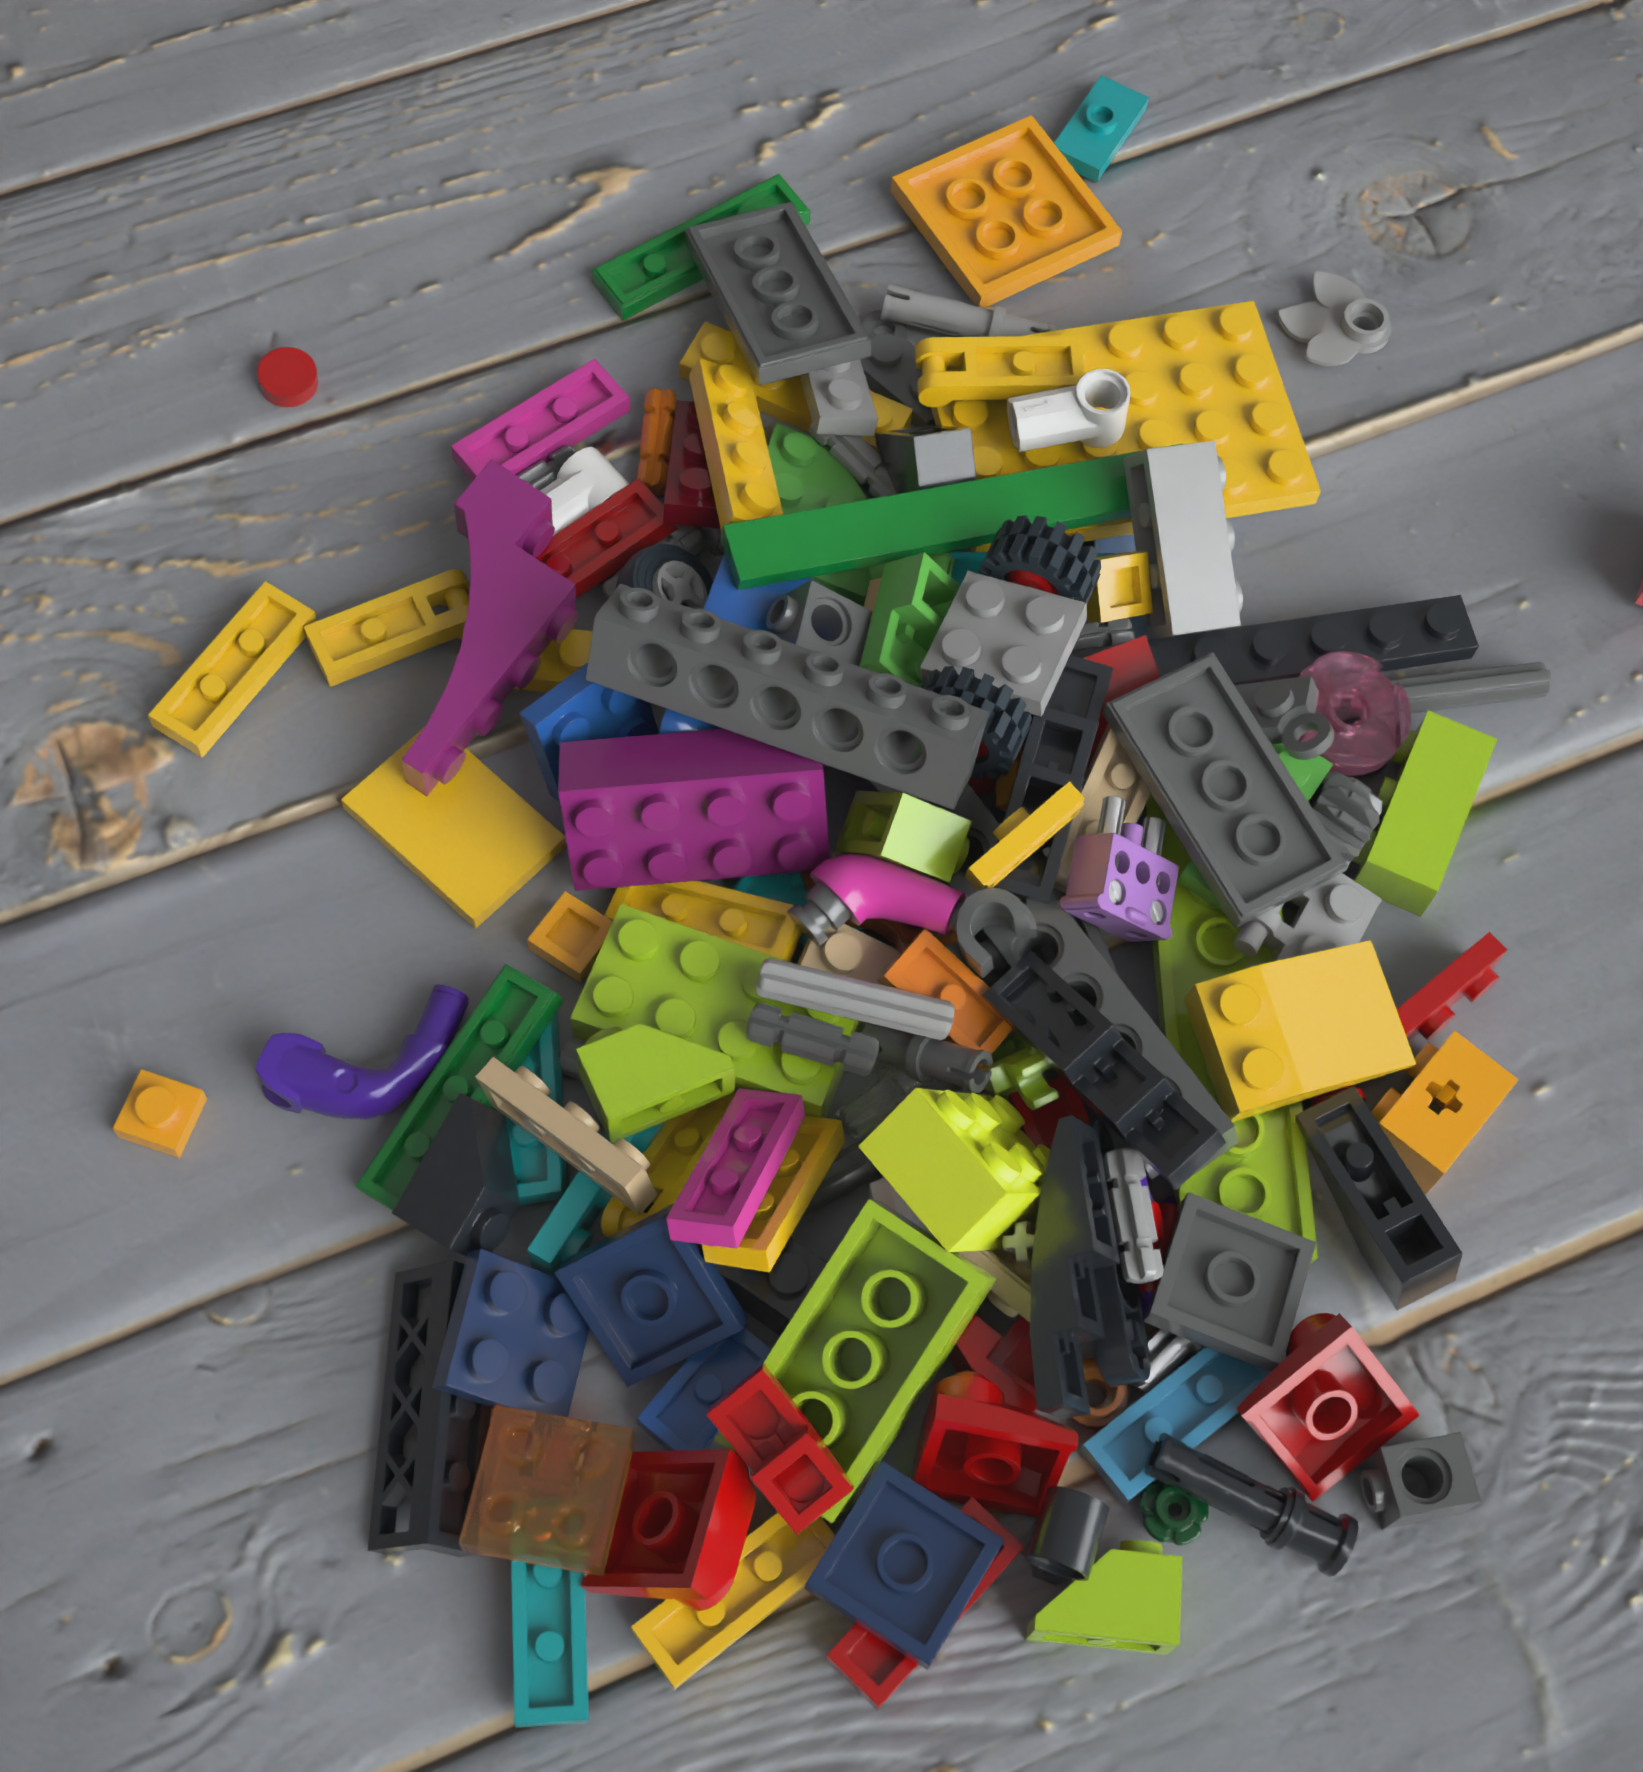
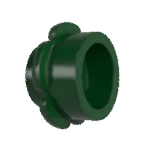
(1169, 1528)

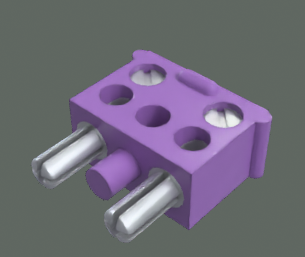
(1121, 877)

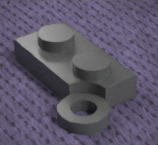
(893, 368)
(1286, 712)

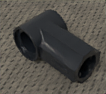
(1065, 1535)

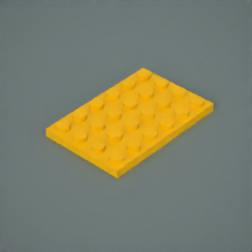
(1189, 383)

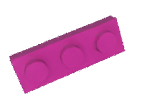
(545, 422)
(736, 1168)

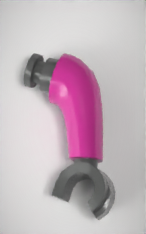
(872, 888)

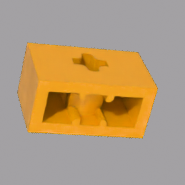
(1460, 1082)

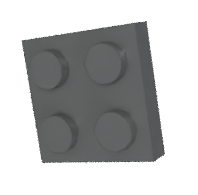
(1230, 1282)

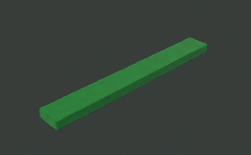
(922, 521)

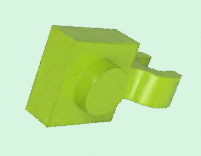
(1020, 1069)

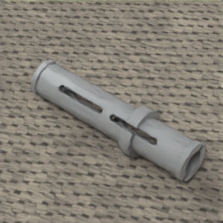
(953, 316)

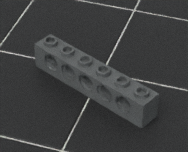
(786, 695)

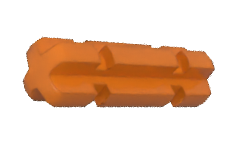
(656, 439)

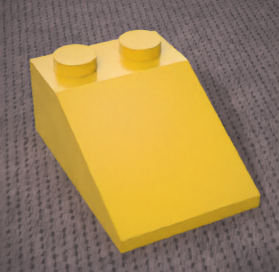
(1297, 1029)

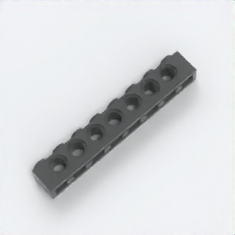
(1084, 970)

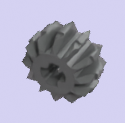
(1346, 812)

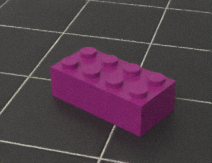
(688, 809)

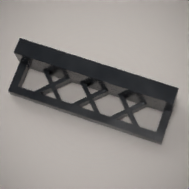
(450, 1428)

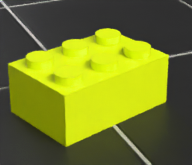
(960, 1165)

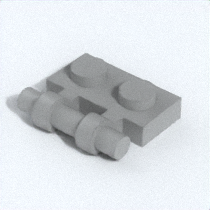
(1326, 919)

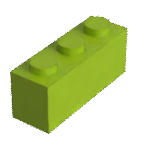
(1423, 811)

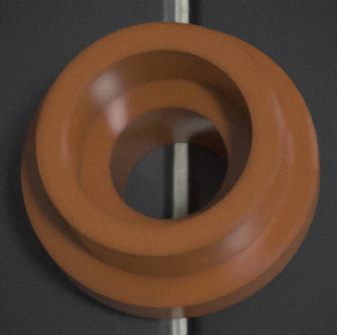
(1114, 1398)

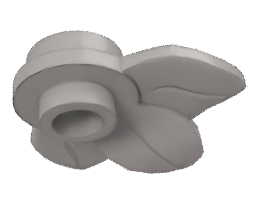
(1337, 321)

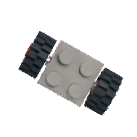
(1013, 632)

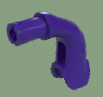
(302, 1075)

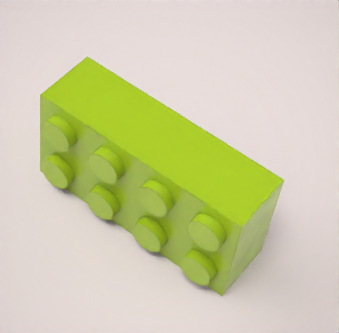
(701, 993)
(874, 1337)

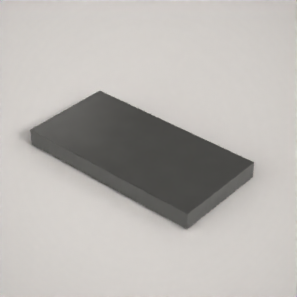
(777, 293)
(1224, 789)

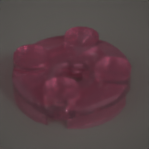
(1381, 706)

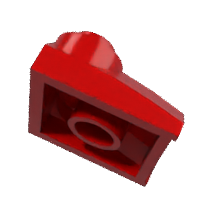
(1326, 1404)
(988, 1448)
(679, 1527)

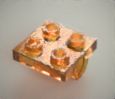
(548, 1490)

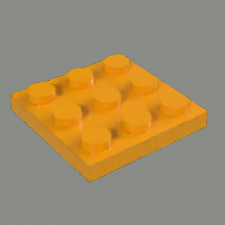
(1005, 212)

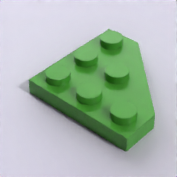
(814, 479)

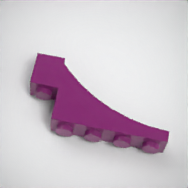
(510, 619)

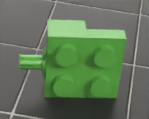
(908, 614)

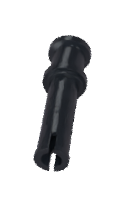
(1278, 1514)

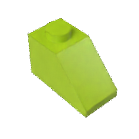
(906, 833)
(649, 1077)
(1123, 1605)

